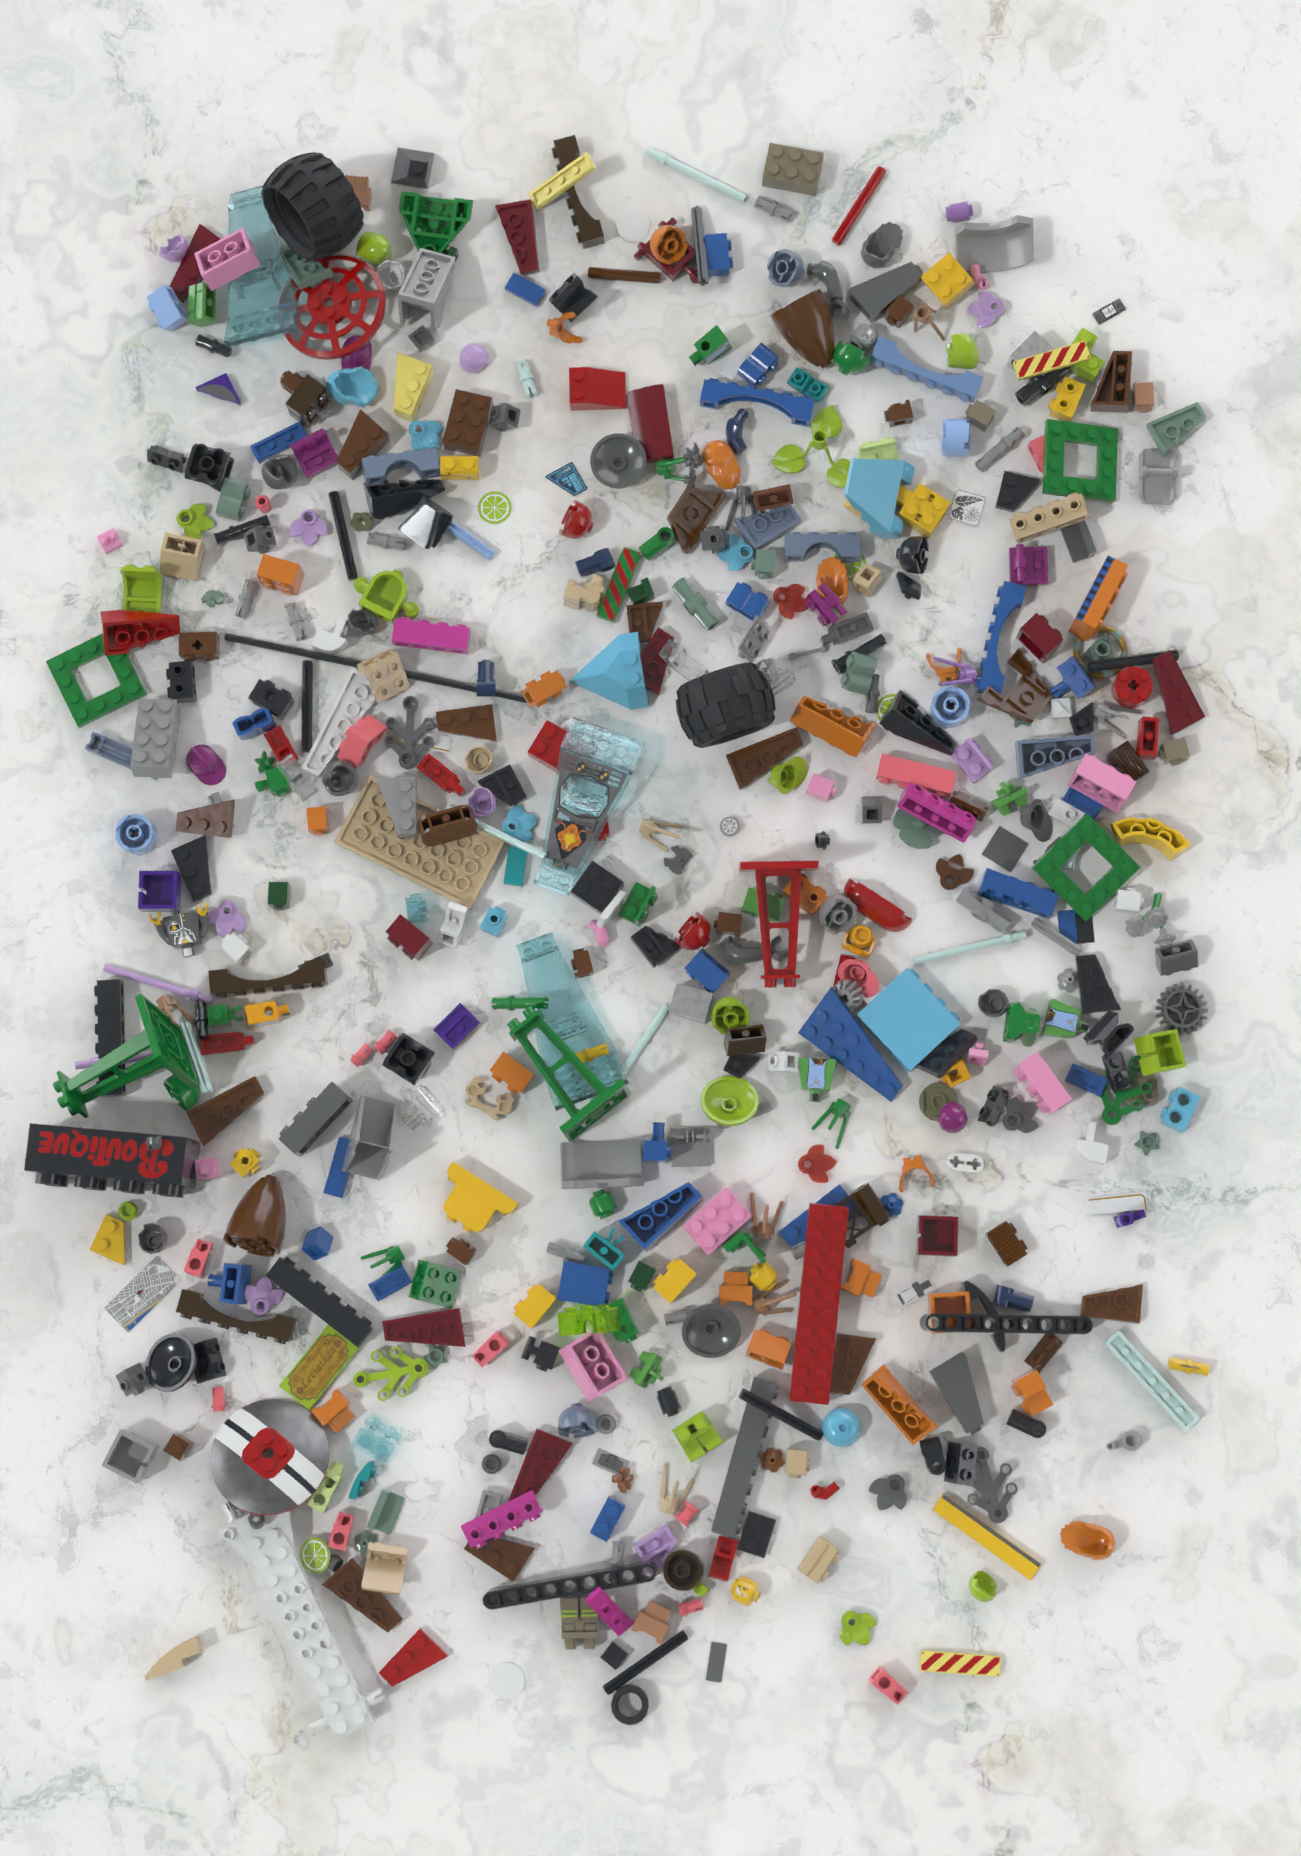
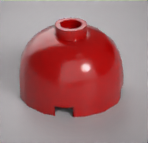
(576, 521)
(694, 933)

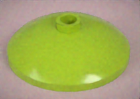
(729, 1093)

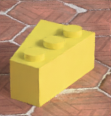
(410, 385)

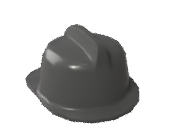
(1036, 818)

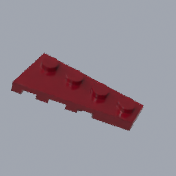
(188, 270)
(430, 1328)
(539, 1463)

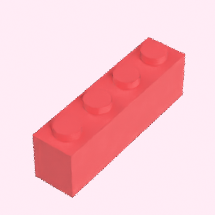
(903, 771)

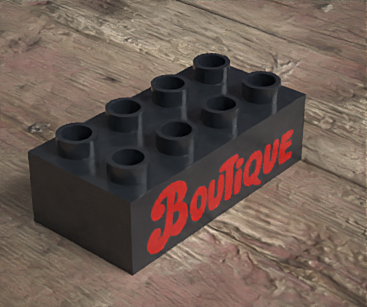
(109, 1155)

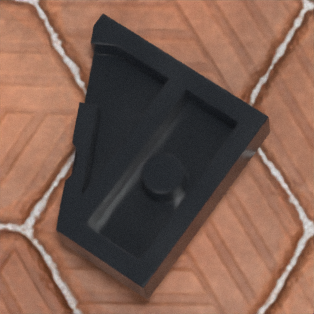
(1014, 490)
(504, 786)
(654, 945)

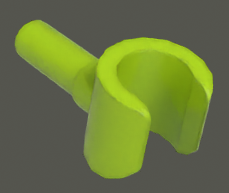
(701, 1590)

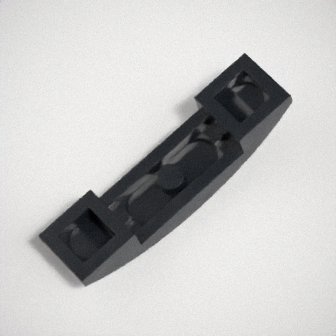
(974, 1292)

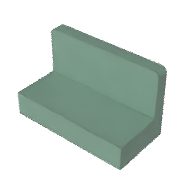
(386, 1511)

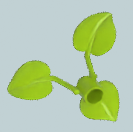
(825, 424)

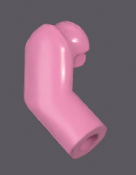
(980, 281)
(601, 933)

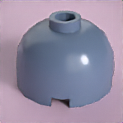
(785, 268)
(577, 1421)

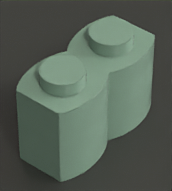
(232, 499)
(859, 673)

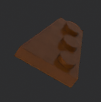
(470, 722)
(1114, 1305)

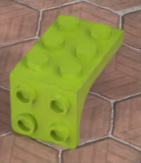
(142, 588)

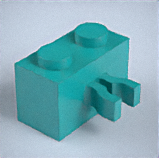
(604, 1250)

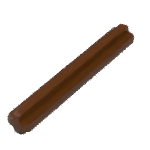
(624, 275)

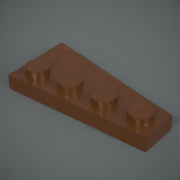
(755, 760)
(219, 1112)
(374, 1605)

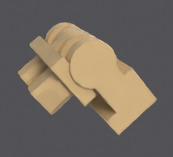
(586, 597)

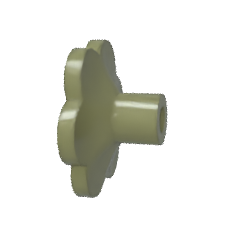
(361, 521)

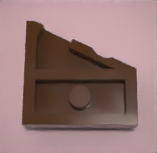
(643, 619)

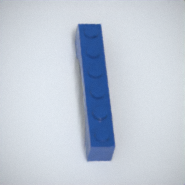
(718, 393)
(1010, 598)

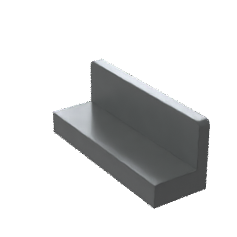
(1079, 541)

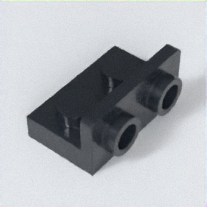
(209, 1361)
(960, 1463)

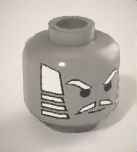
(864, 337)

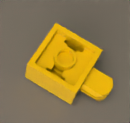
(921, 509)

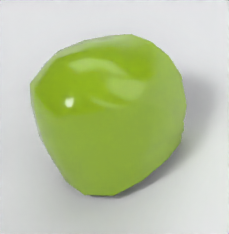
(373, 248)
(962, 352)

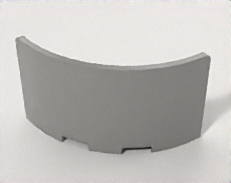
(995, 247)
(601, 1164)

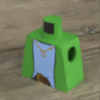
(1063, 1021)
(816, 1076)

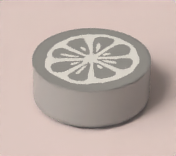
(729, 826)

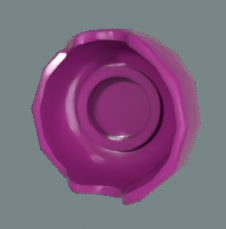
(953, 1117)

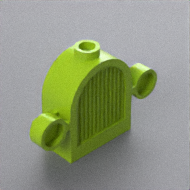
(386, 596)

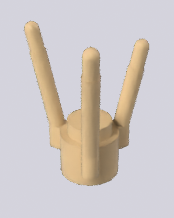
(650, 827)
(670, 1504)

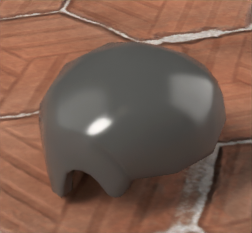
(361, 622)
(993, 1003)
(152, 1238)

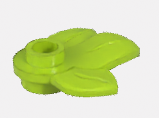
(197, 522)
(858, 1629)

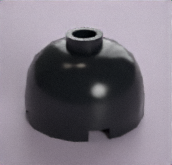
(912, 554)

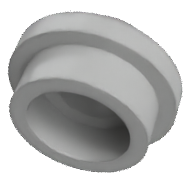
(611, 1428)

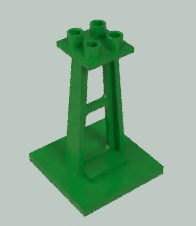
(167, 1051)
(581, 1118)

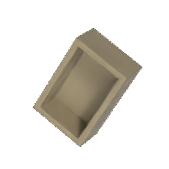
(792, 169)

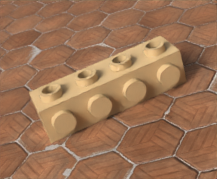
(1049, 518)

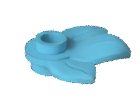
(428, 435)
(734, 551)
(522, 823)

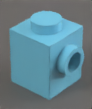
(494, 921)

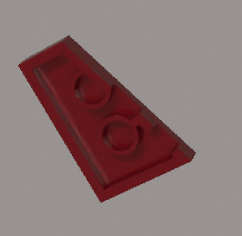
(652, 663)

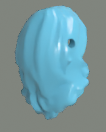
(352, 386)

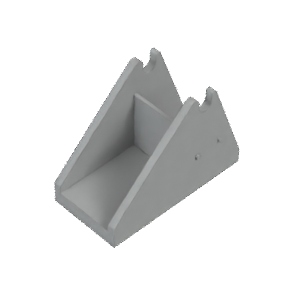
(427, 285)
(371, 1138)

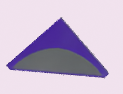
(220, 388)

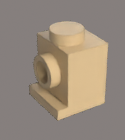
(867, 580)

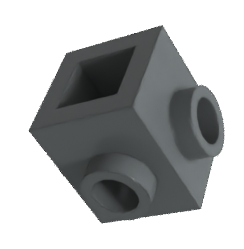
(504, 417)
(260, 539)
(707, 539)
(133, 1380)

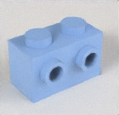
(167, 308)

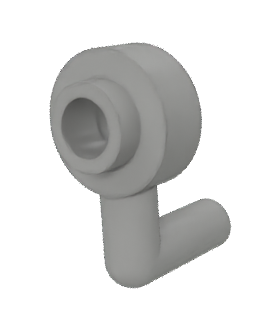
(1124, 1442)

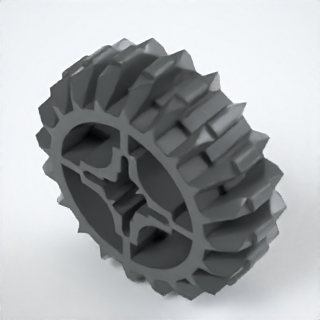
(1181, 1001)

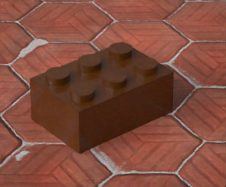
(467, 423)

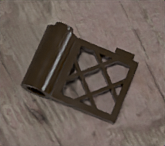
(869, 1206)

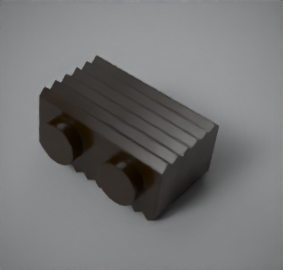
(1127, 761)
(745, 1040)

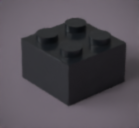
(597, 887)

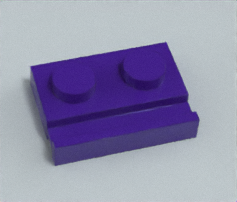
(456, 1026)

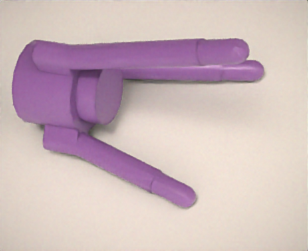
(966, 676)

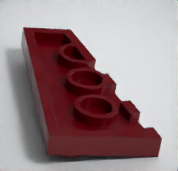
(520, 230)
(1176, 693)

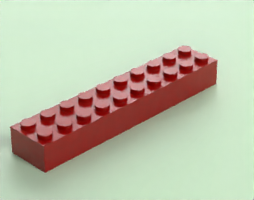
(818, 1303)

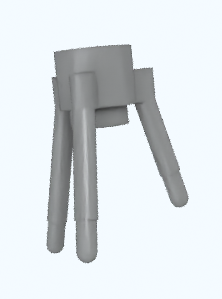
(1104, 712)

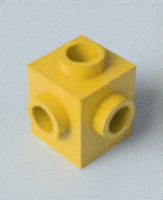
(241, 1156)

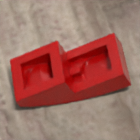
(279, 743)
(723, 1558)

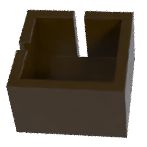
(307, 401)

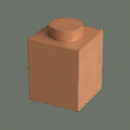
(1142, 397)

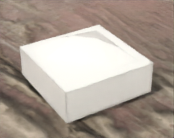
(1060, 708)

